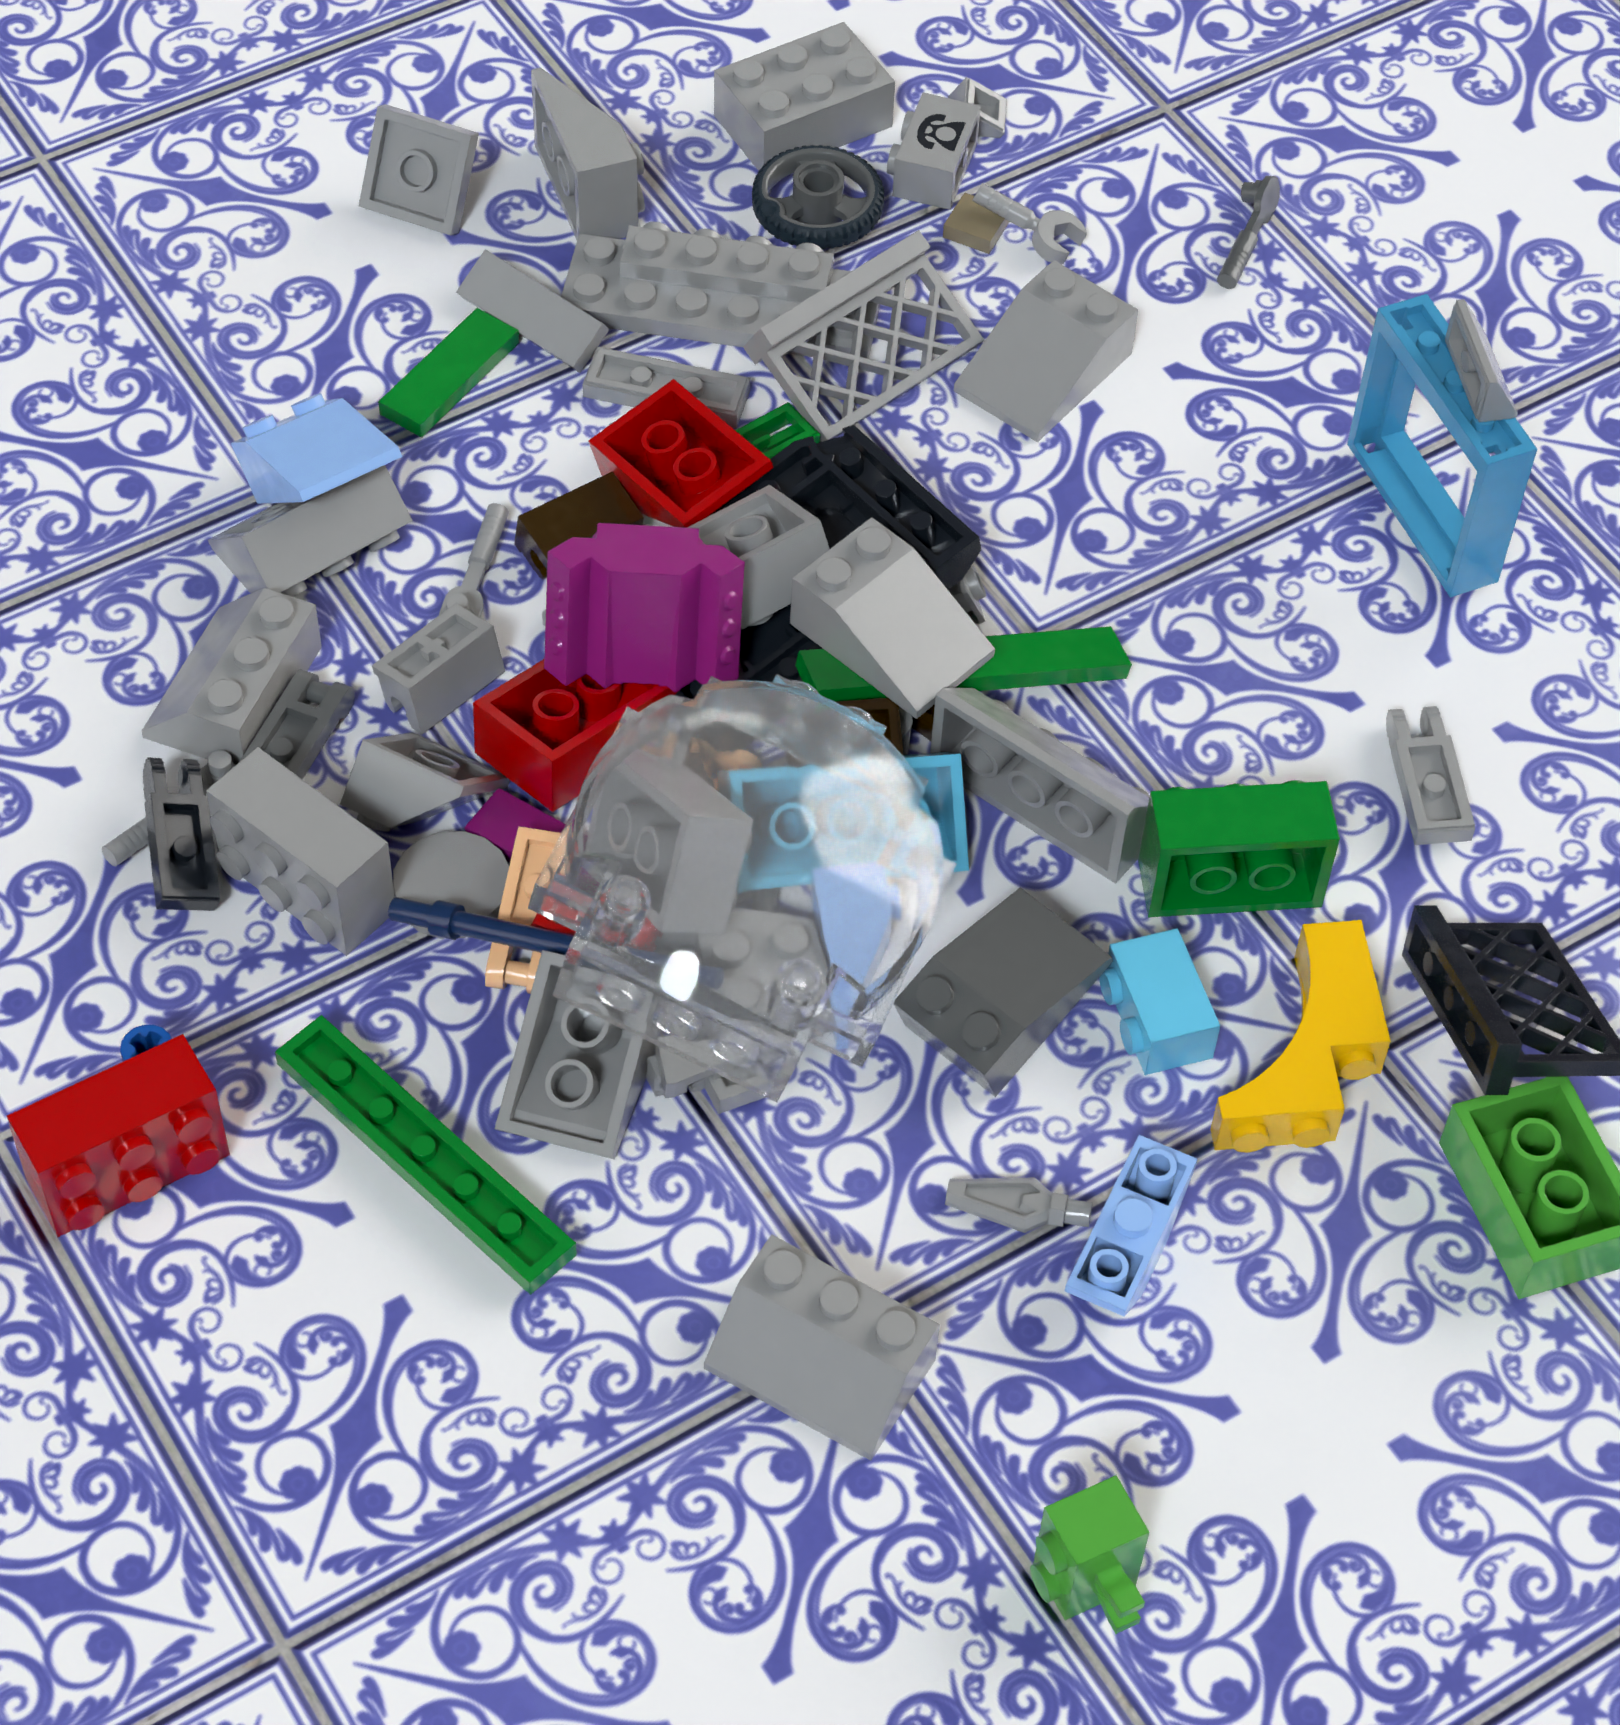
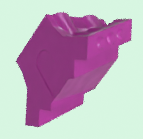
(643, 608)

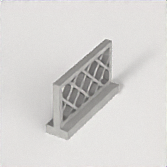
(851, 295)

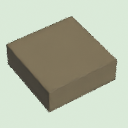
(974, 225)

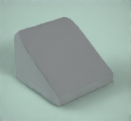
(992, 106)

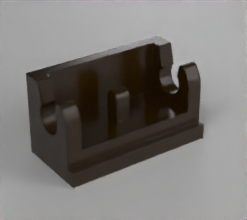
(573, 516)

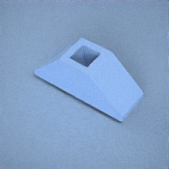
(1132, 1227)

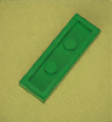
(448, 372)

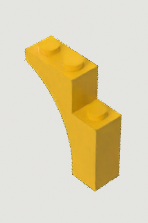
(1338, 1036)

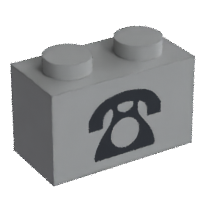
(934, 150)

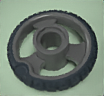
(818, 197)

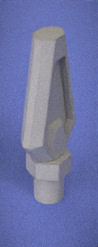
(1016, 1203)

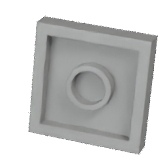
(418, 169)

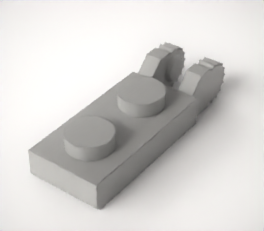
(1429, 779)

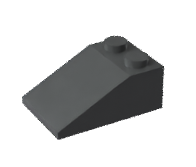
(1001, 989)

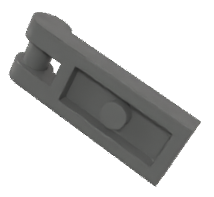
(298, 731)

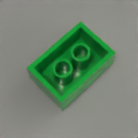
(1237, 848)

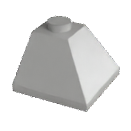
(412, 779)

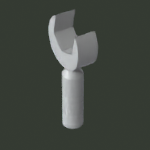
(1051, 223)

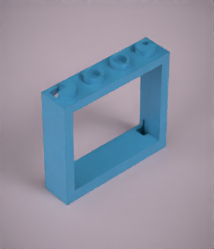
(1412, 350)

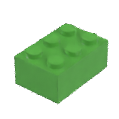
(1538, 1183)

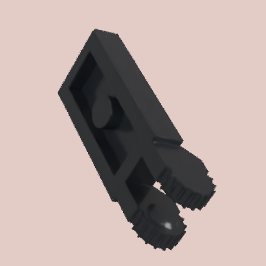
(180, 839)

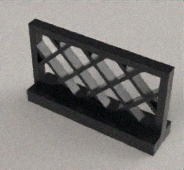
(1473, 1007)

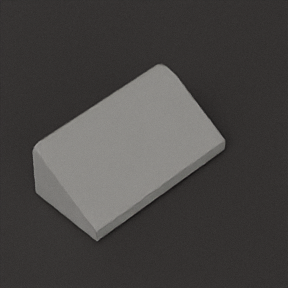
(1478, 366)

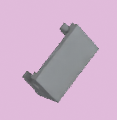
(440, 667)

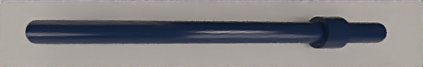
(452, 921)

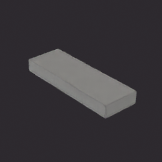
(533, 310)
(632, 378)

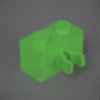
(1092, 1554)

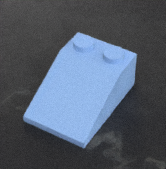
(310, 450)

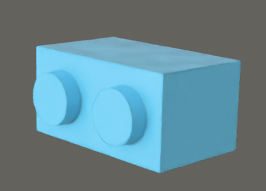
(1160, 1002)

